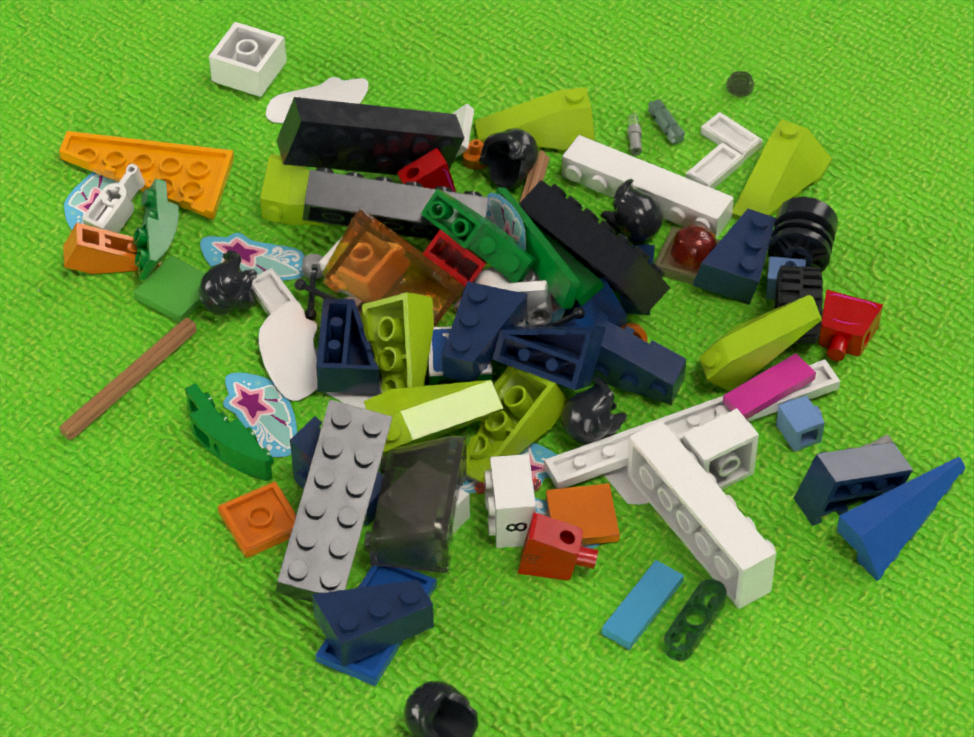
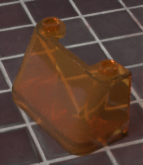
(380, 264)

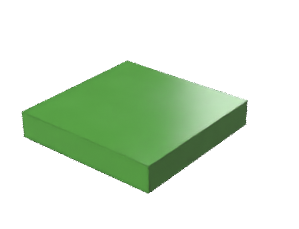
(172, 289)

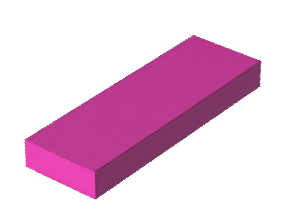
(770, 386)

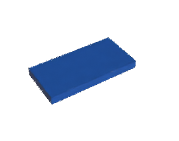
(373, 666)

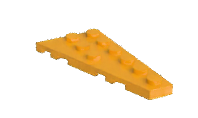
(192, 173)

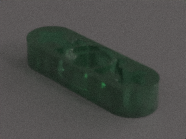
(695, 633)

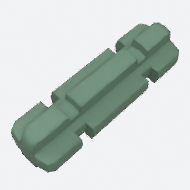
(666, 121)

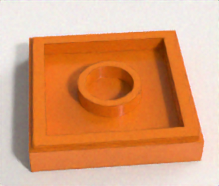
(588, 509)
(259, 519)

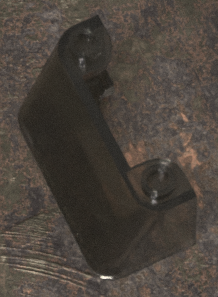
(418, 505)

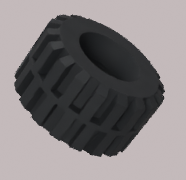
(798, 282)

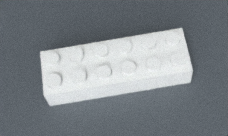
(701, 514)

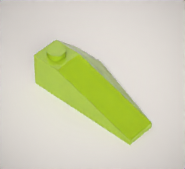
(550, 119)
(783, 170)
(284, 193)
(400, 337)
(757, 342)
(433, 410)
(529, 411)

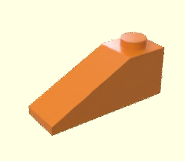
(99, 251)

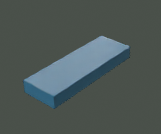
(642, 604)

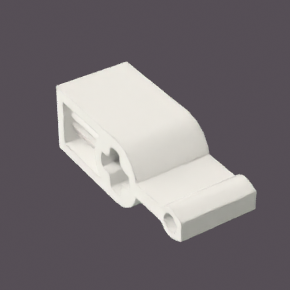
(114, 202)

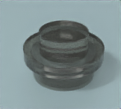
(740, 84)

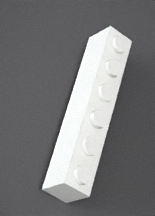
(679, 198)

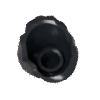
(509, 157)
(636, 213)
(227, 287)
(589, 415)
(439, 711)

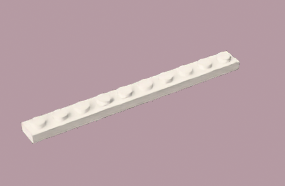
(613, 451)

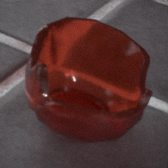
(692, 245)

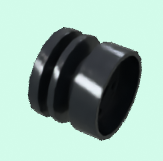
(804, 231)

